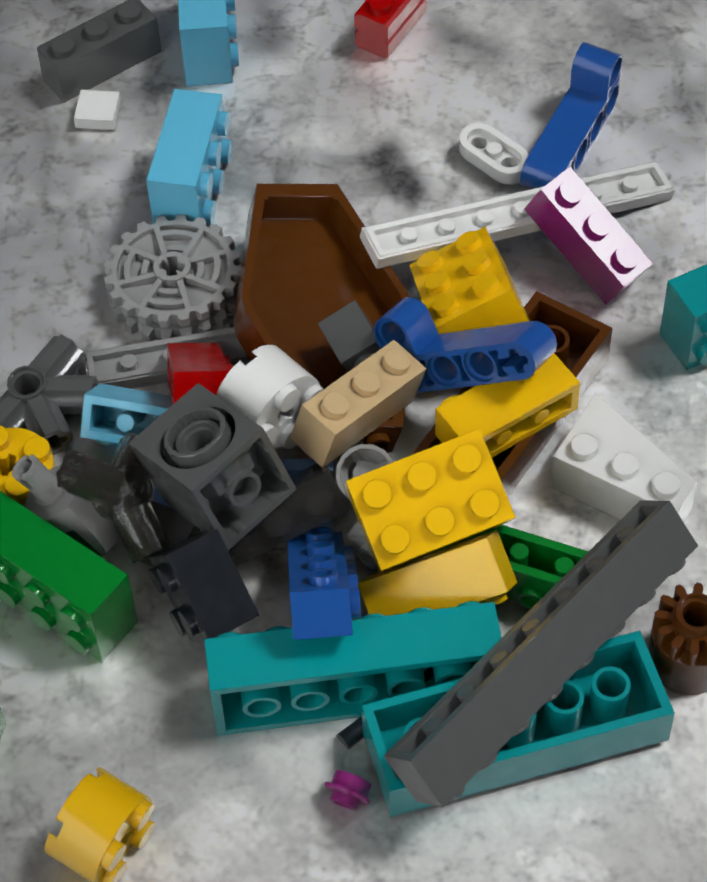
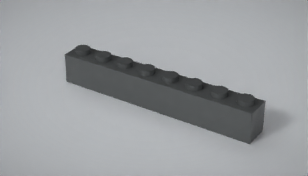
(540, 653)

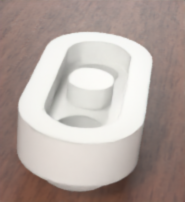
(499, 155)

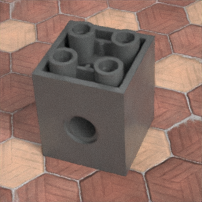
(213, 465)

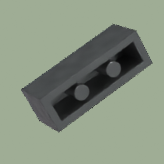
(99, 49)

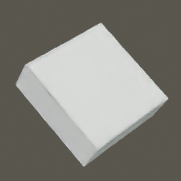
(97, 109)

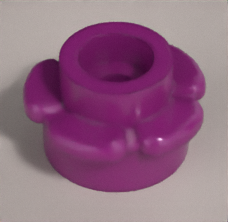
(348, 790)

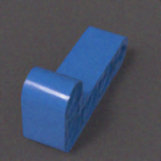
(577, 118)
(465, 356)

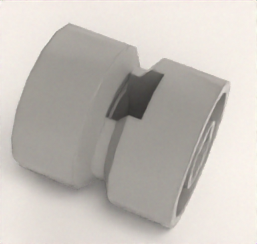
(358, 461)

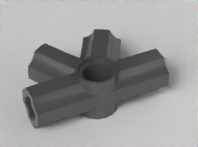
(53, 393)

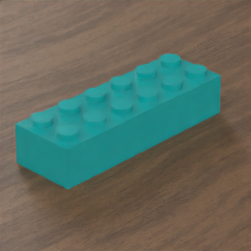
(285, 682)
(600, 713)

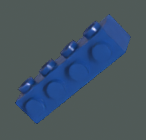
(322, 585)

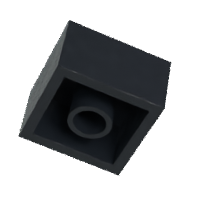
(202, 586)

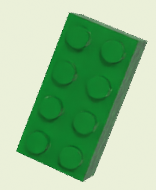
(62, 583)

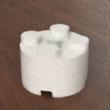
(270, 392)

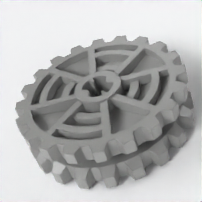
(173, 278)

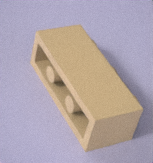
(357, 403)

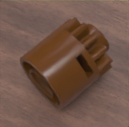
(680, 641)

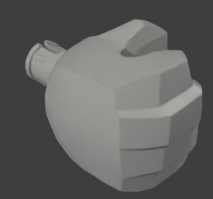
(62, 508)

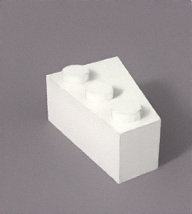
(616, 465)

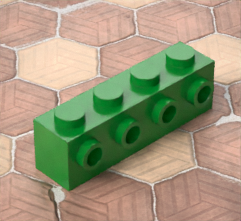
(535, 563)

